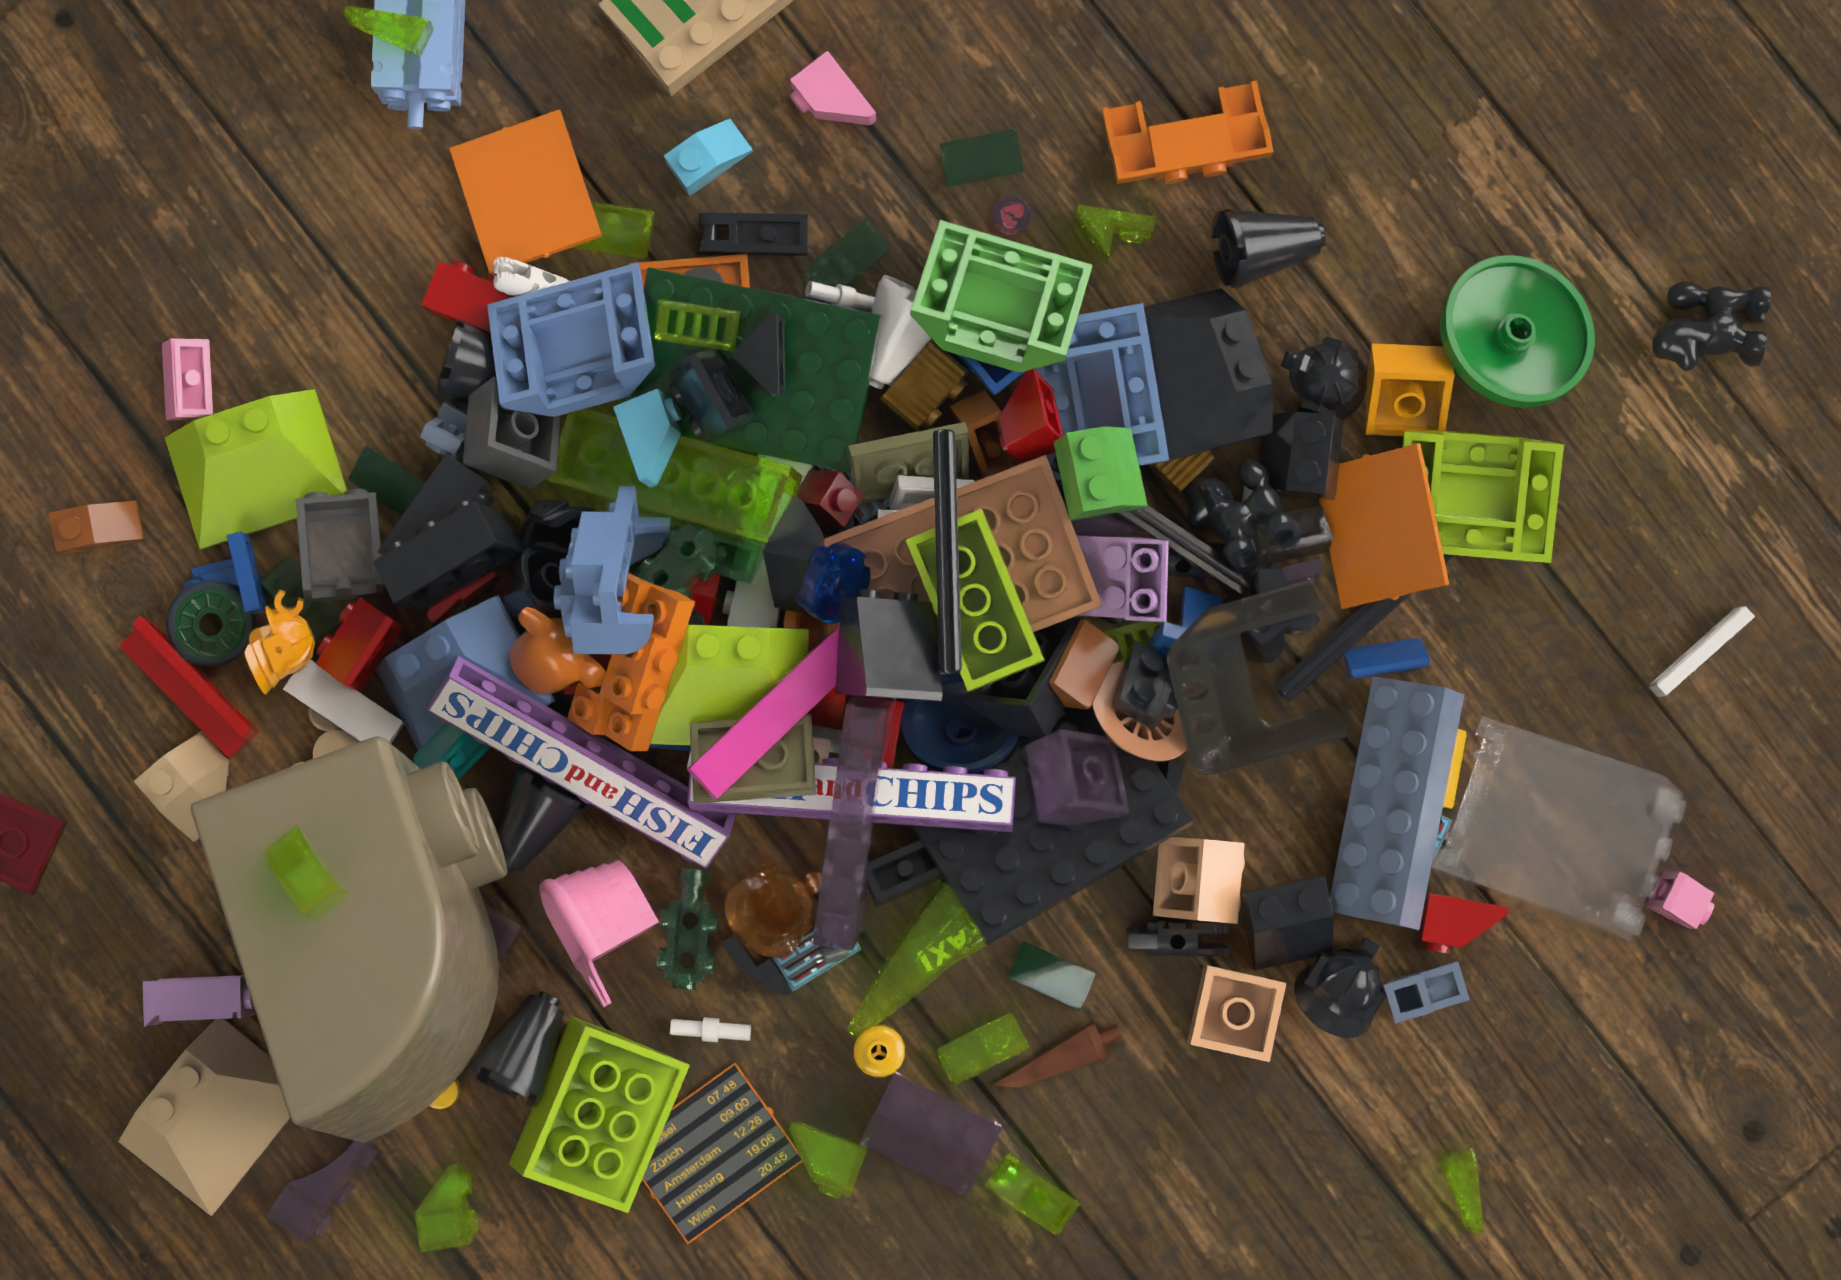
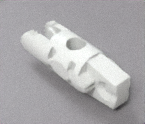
(519, 278)

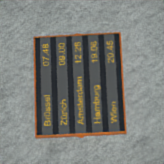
(717, 1153)

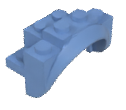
(598, 573)

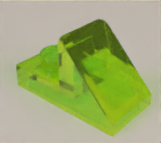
(1101, 224)

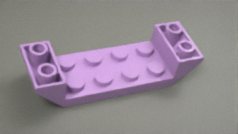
(1128, 576)

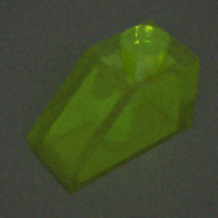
(304, 874)
(828, 1158)
(1032, 1194)

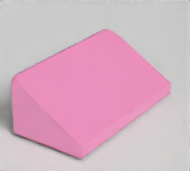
(187, 379)

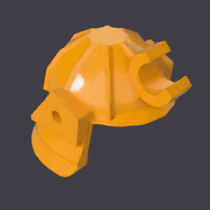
(280, 646)

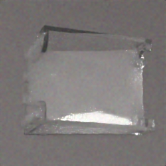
(1562, 829)

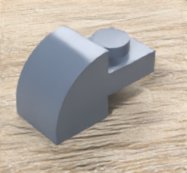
(448, 429)
(1425, 991)

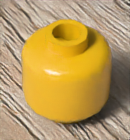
(879, 1036)

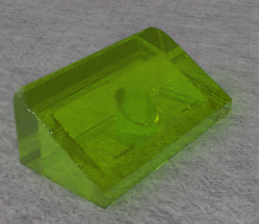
(623, 230)

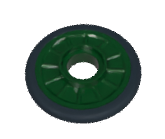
(184, 619)

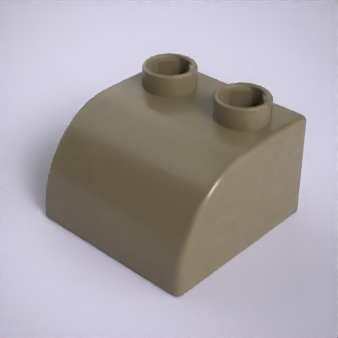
(400, 976)

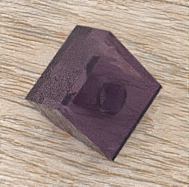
(1076, 778)

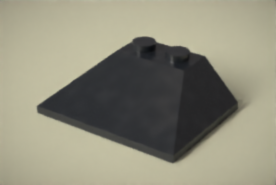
(1208, 373)

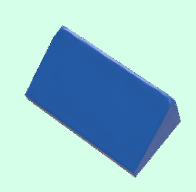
(1385, 658)

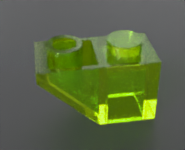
(444, 1214)

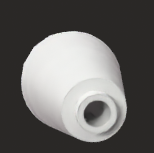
(899, 335)

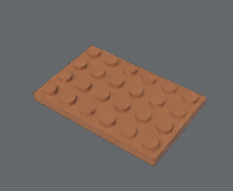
(1029, 531)

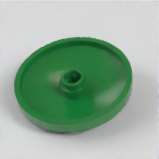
(1517, 331)

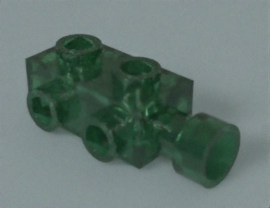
(681, 569)
(684, 939)

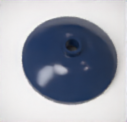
(933, 727)

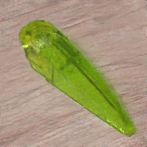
(922, 954)

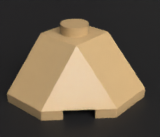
(184, 777)

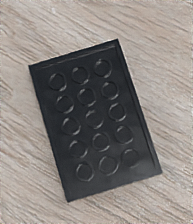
(1024, 872)

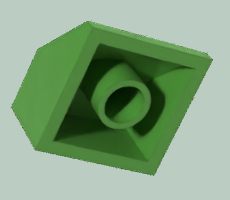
(1099, 472)

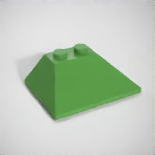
(998, 299)

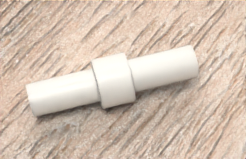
(839, 296)
(710, 1029)

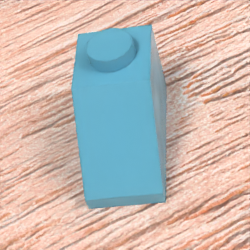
(707, 155)
(650, 433)

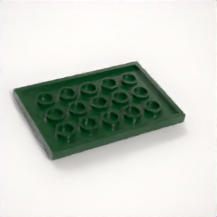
(825, 366)

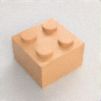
(1199, 879)
(1236, 1013)

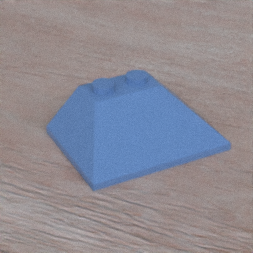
(572, 343)
(1110, 381)
(416, 669)

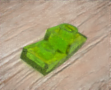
(982, 1049)

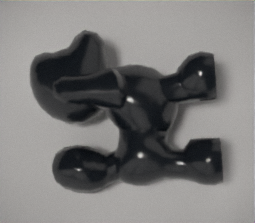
(1719, 332)
(1239, 521)

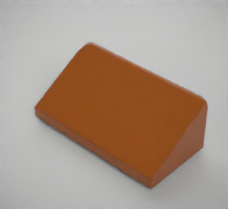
(1083, 666)

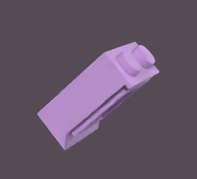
(196, 999)

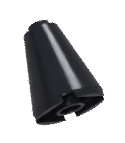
(1262, 244)
(467, 362)
(533, 582)
(533, 817)
(521, 1050)

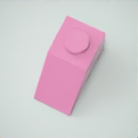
(830, 93)
(1682, 900)

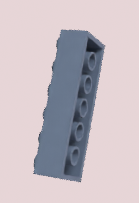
(1396, 802)

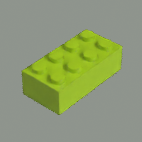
(993, 621)

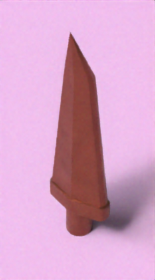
(1073, 1052)

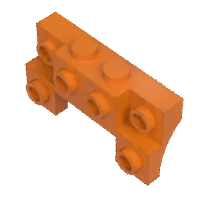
(1188, 145)
(637, 681)

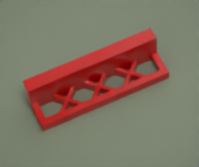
(188, 688)

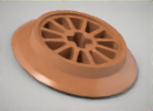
(1155, 744)

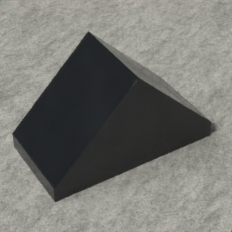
(764, 354)

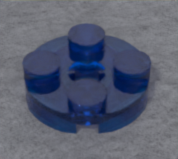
(826, 565)

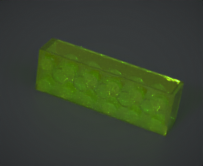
(699, 485)

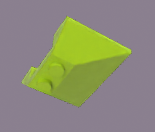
(253, 463)
(1492, 492)
(724, 675)

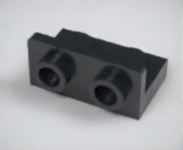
(1145, 687)

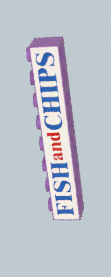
(578, 761)
(903, 798)

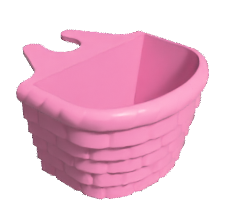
(595, 915)

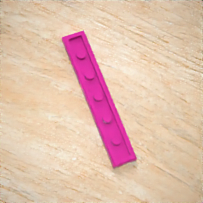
(769, 719)

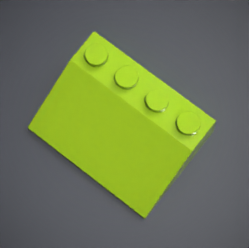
(599, 1115)

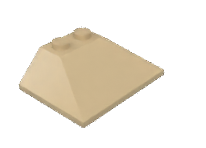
(209, 1116)

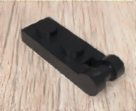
(754, 234)

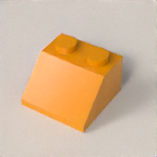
(1407, 389)

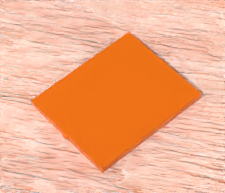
(526, 191)
(1384, 528)

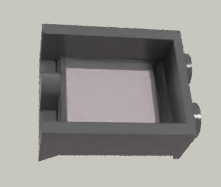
(339, 545)

